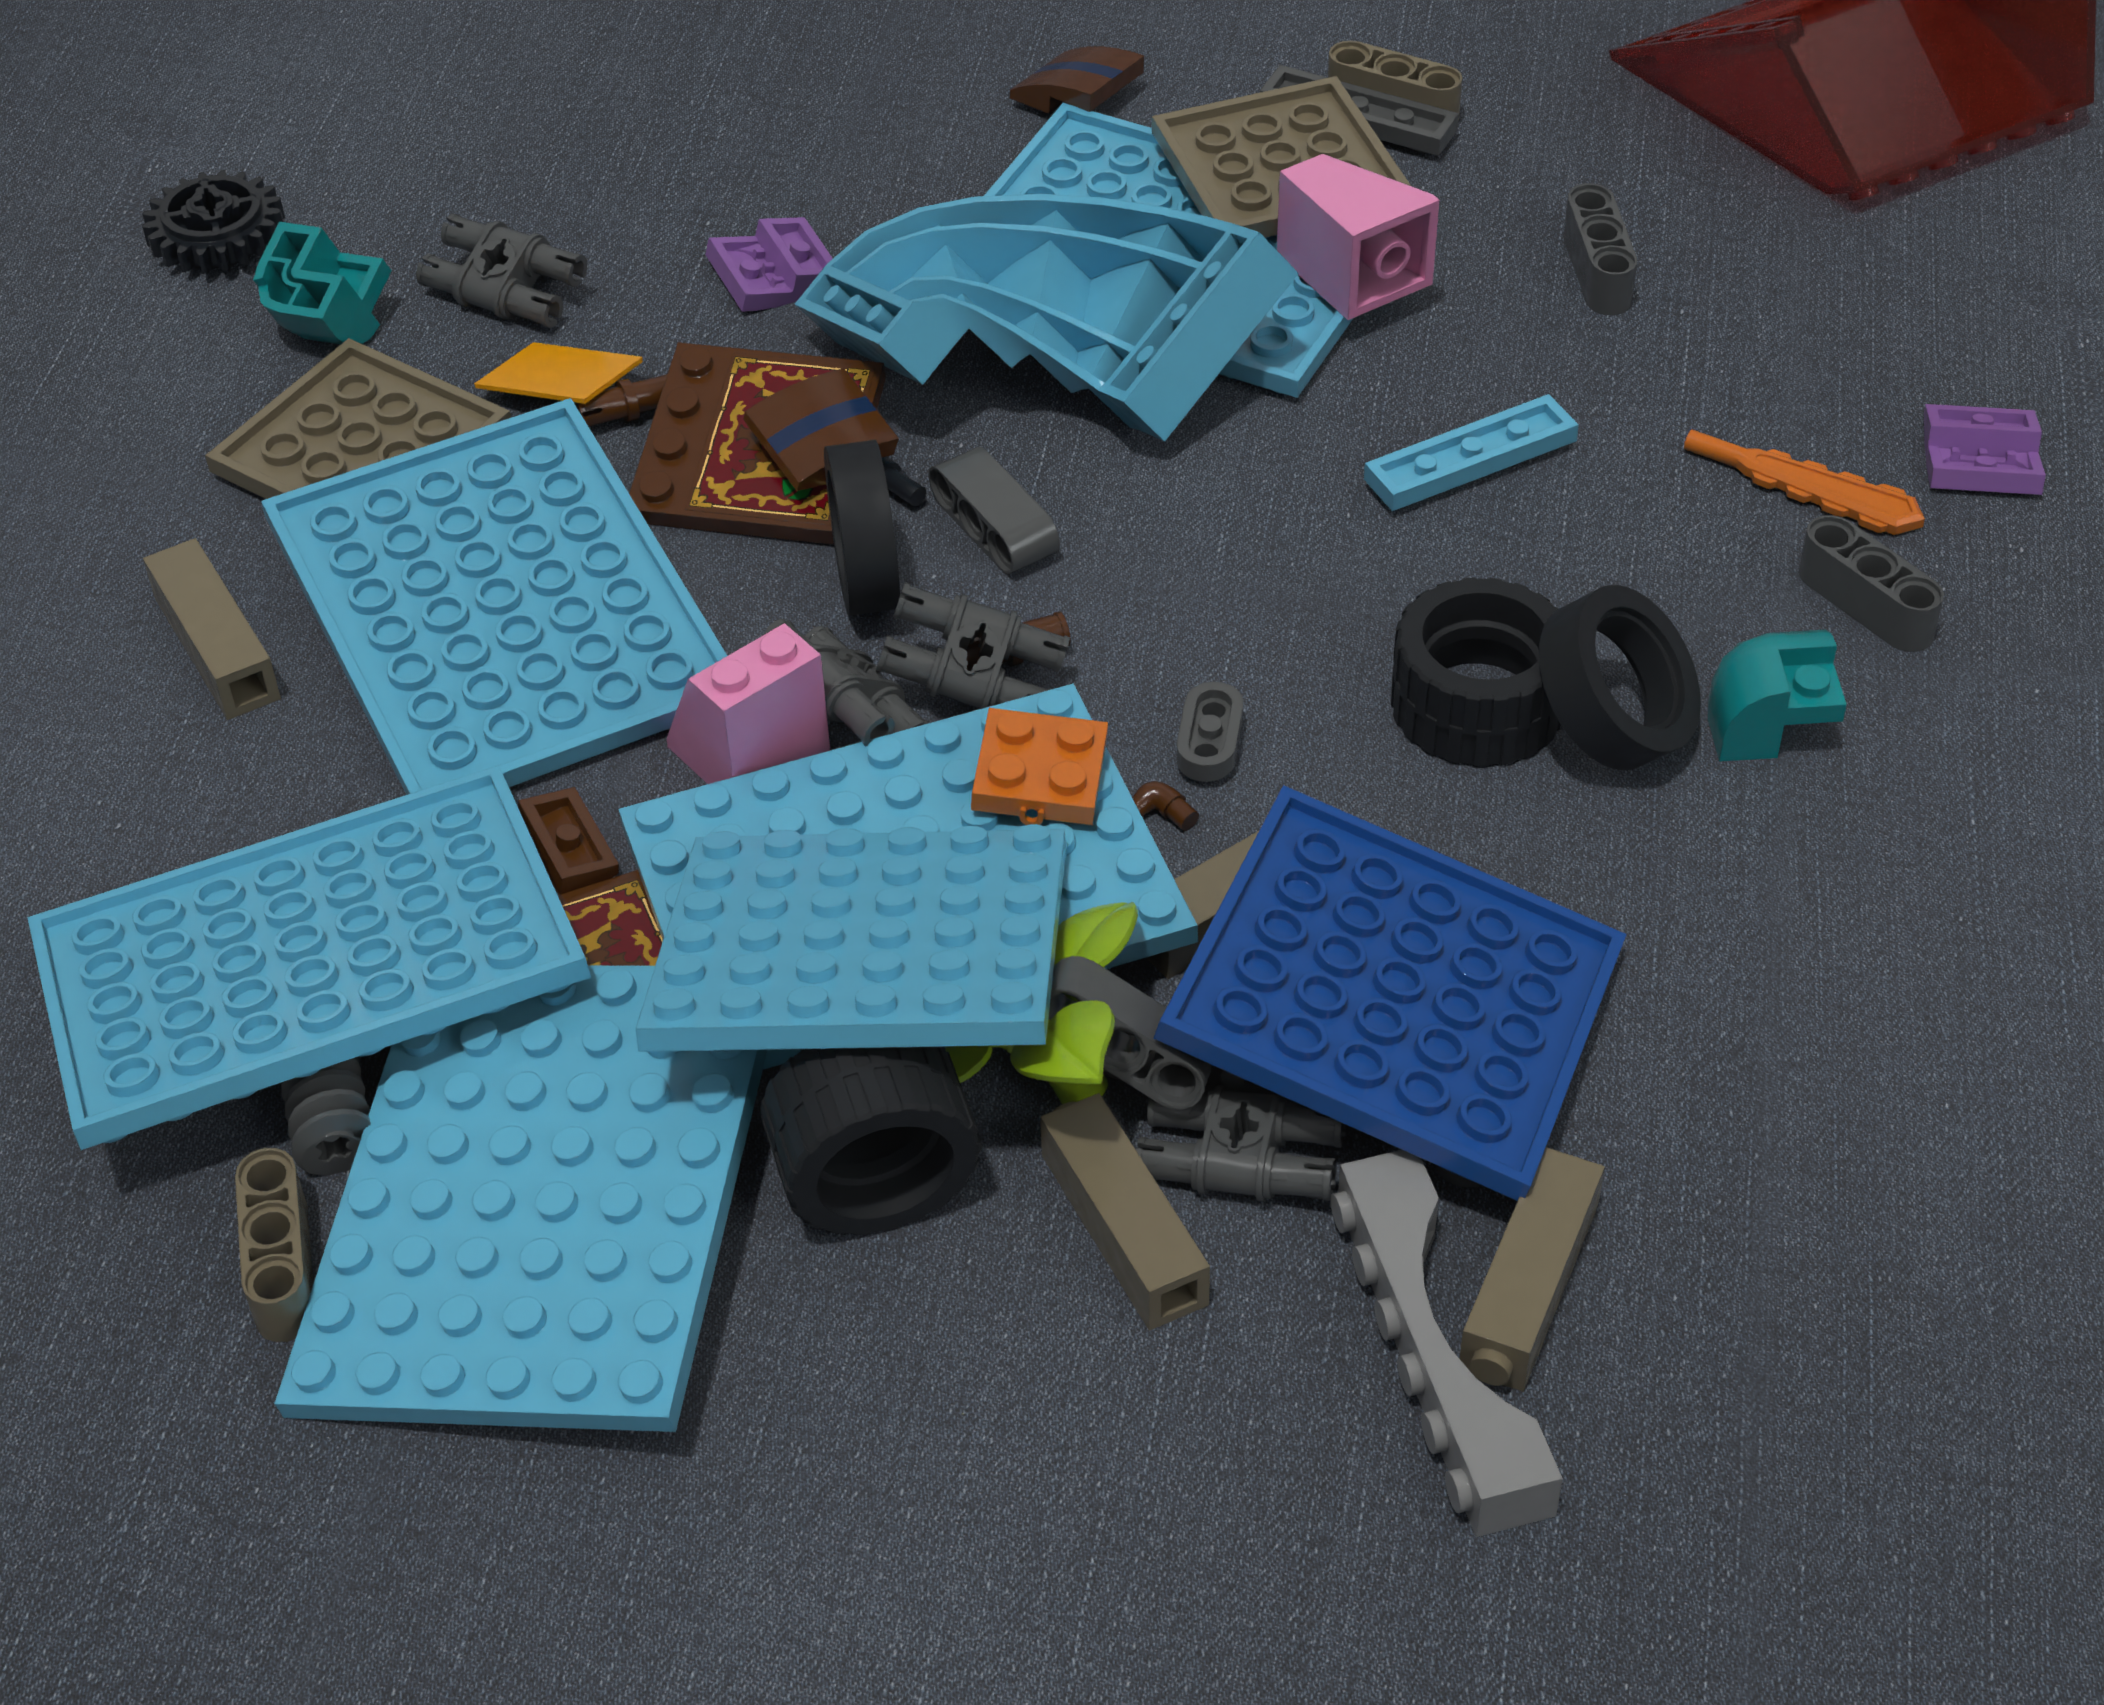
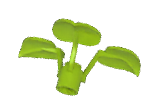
(1079, 1032)

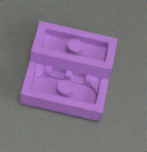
(770, 266)
(1983, 449)

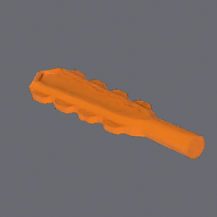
(1840, 494)

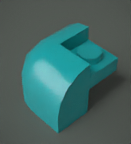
(317, 287)
(1771, 685)

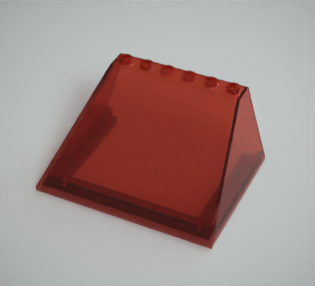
(1875, 85)

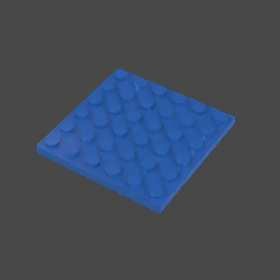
(1395, 992)

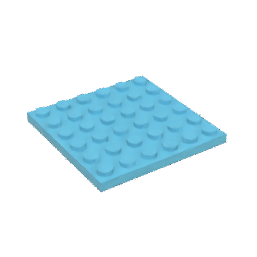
(859, 941)

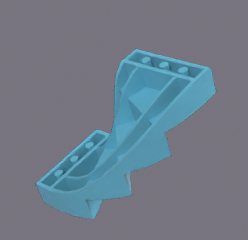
(1092, 287)

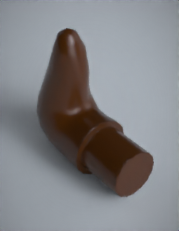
(1167, 802)

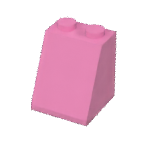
(1355, 233)
(753, 709)

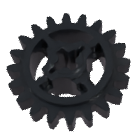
(212, 221)

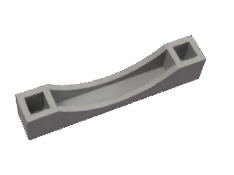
(1492, 1450)

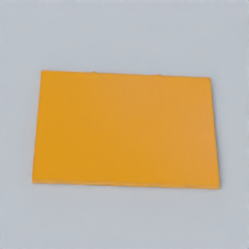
(559, 372)

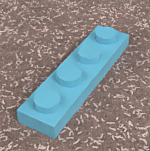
(1470, 452)

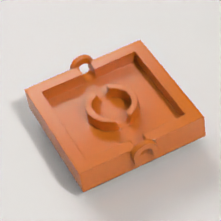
(1039, 766)

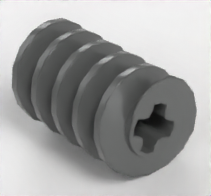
(326, 1117)

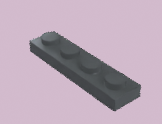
(1391, 117)

